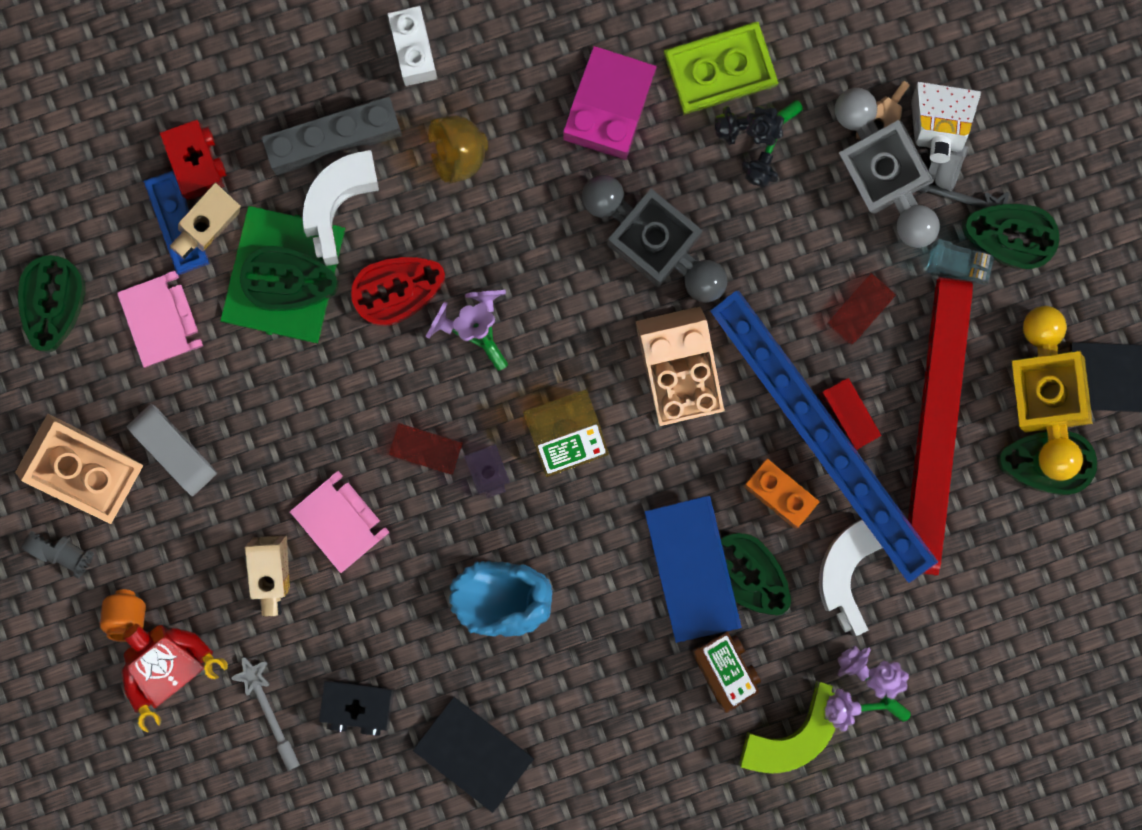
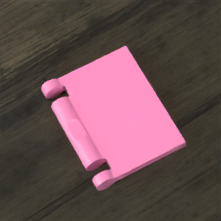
(159, 319)
(338, 522)

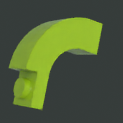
(797, 749)

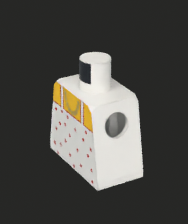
(942, 118)

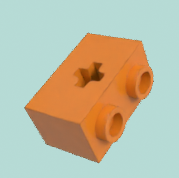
(781, 494)

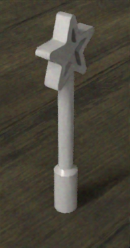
(253, 680)

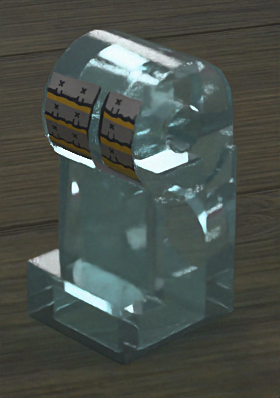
(959, 262)

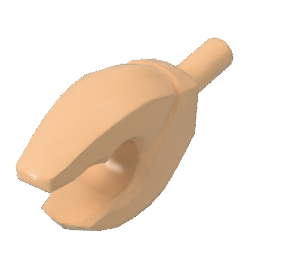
(889, 109)

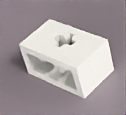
(412, 46)

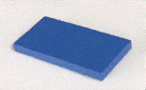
(693, 569)

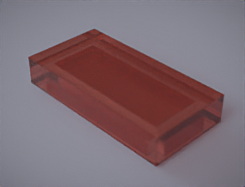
(861, 309)
(425, 449)

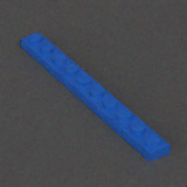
(824, 437)

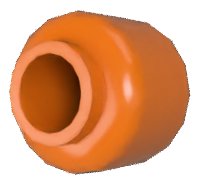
(121, 612)

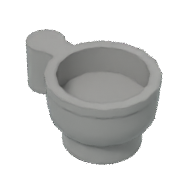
(947, 173)

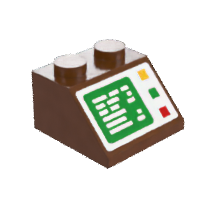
(726, 671)

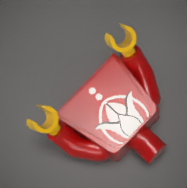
(162, 665)

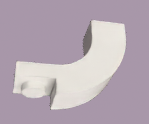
(335, 184)
(836, 574)

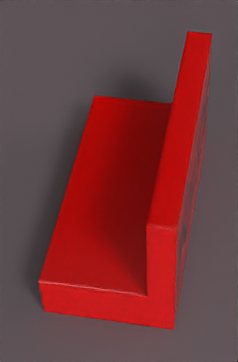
(850, 413)

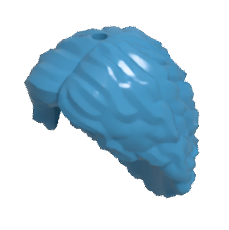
(500, 598)

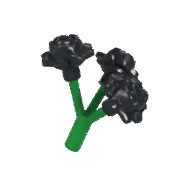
(766, 128)

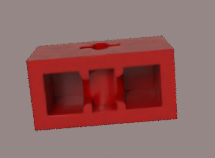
(180, 145)

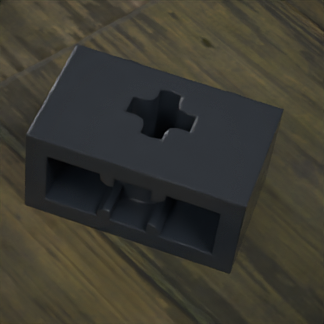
(339, 695)

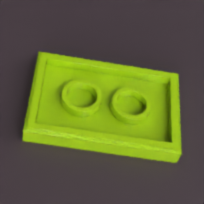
(721, 68)

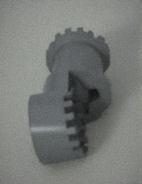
(62, 553)

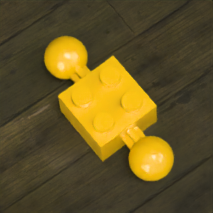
(1052, 392)

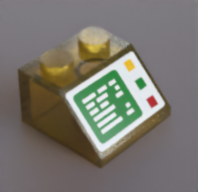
(566, 433)

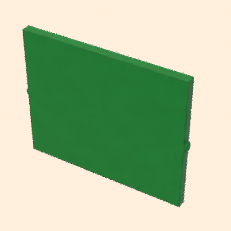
(277, 229)

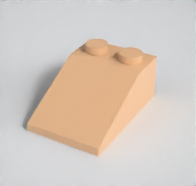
(78, 469)

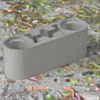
(171, 449)

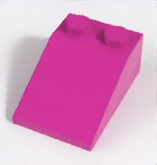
(609, 103)

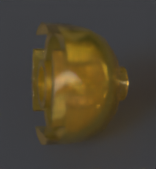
(458, 148)

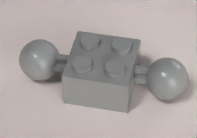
(886, 167)

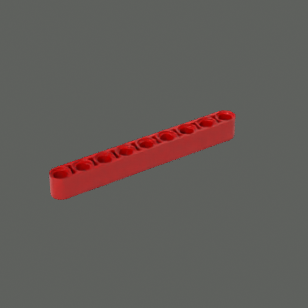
(940, 413)

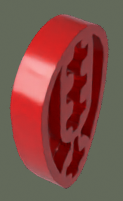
(384, 274)

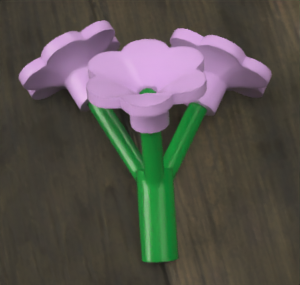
(474, 325)

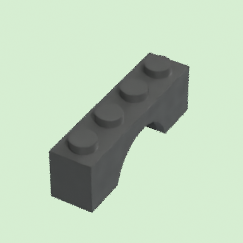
(349, 128)

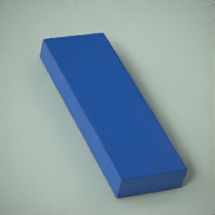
(170, 209)

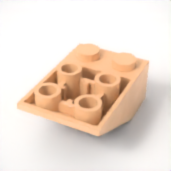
(680, 365)

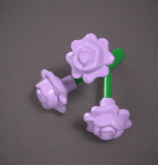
(885, 680)

